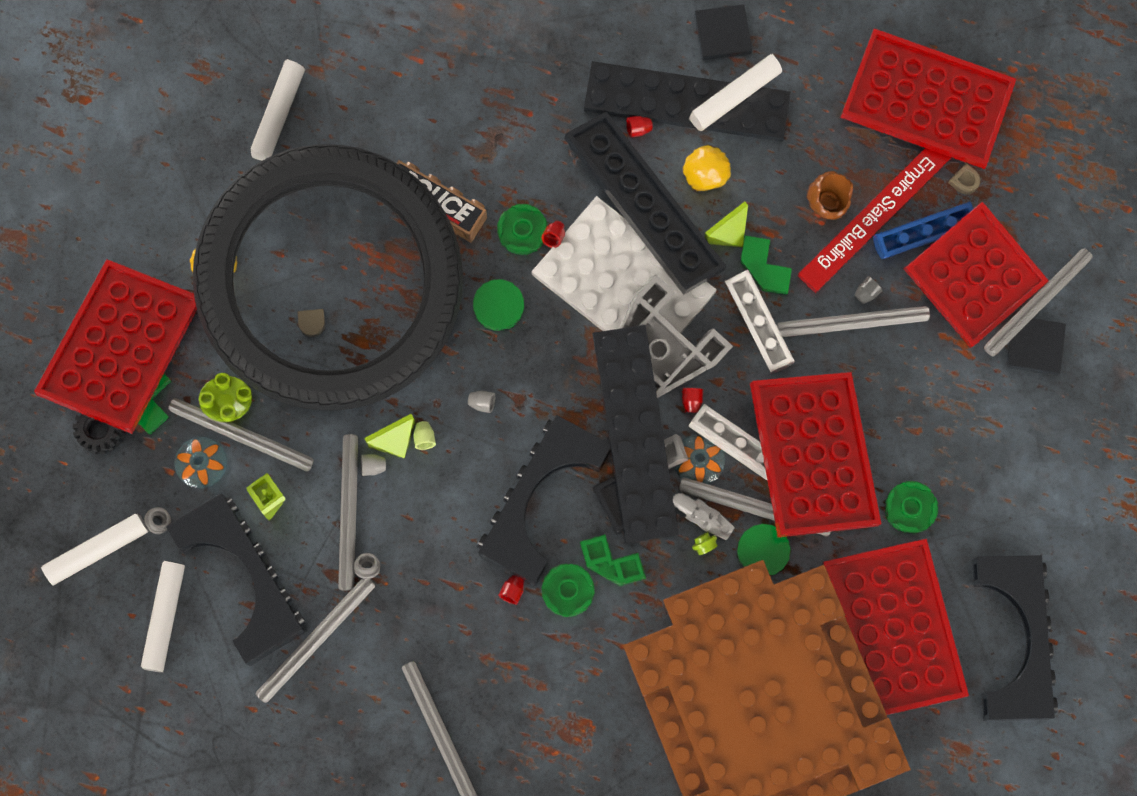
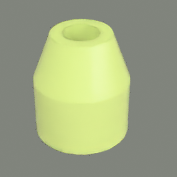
(424, 436)

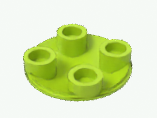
(225, 398)

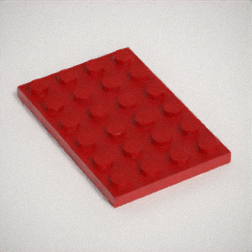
(929, 98)
(118, 346)
(815, 454)
(900, 625)

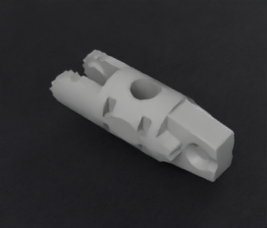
(704, 516)

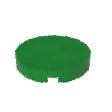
(521, 229)
(498, 305)
(911, 507)
(763, 543)
(568, 590)

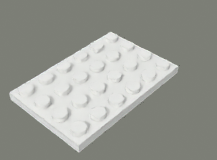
(605, 266)

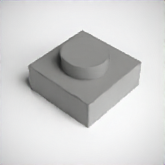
(675, 451)

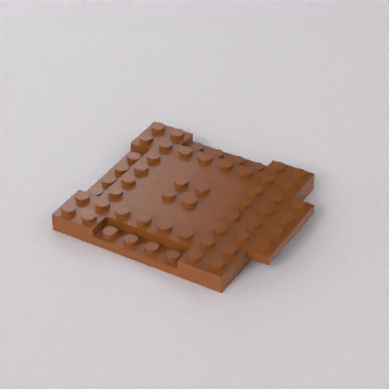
(764, 690)

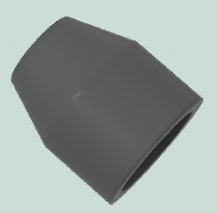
(868, 290)

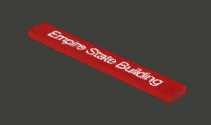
(872, 218)

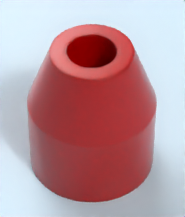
(638, 126)
(553, 233)
(692, 399)
(512, 590)

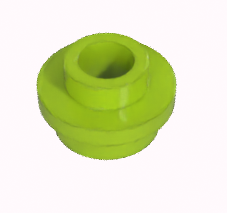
(705, 543)

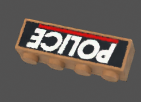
(463, 214)

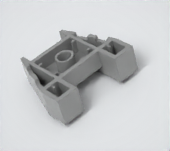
(672, 355)

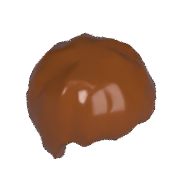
(830, 195)

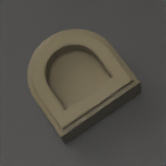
(965, 180)
(311, 322)

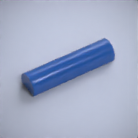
(918, 232)

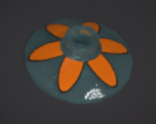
(209, 471)
(704, 471)

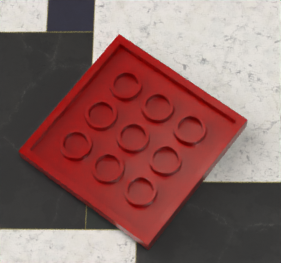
(976, 274)

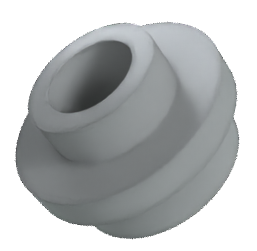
(160, 513)
(367, 560)

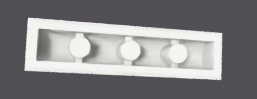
(735, 92)
(277, 110)
(760, 322)
(729, 439)
(94, 549)
(162, 616)

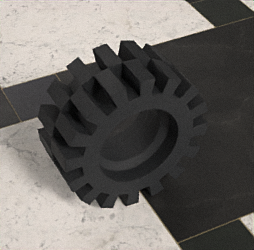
(93, 444)

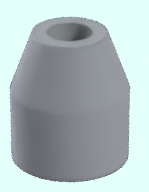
(482, 401)
(372, 464)

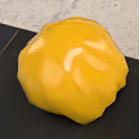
(707, 168)

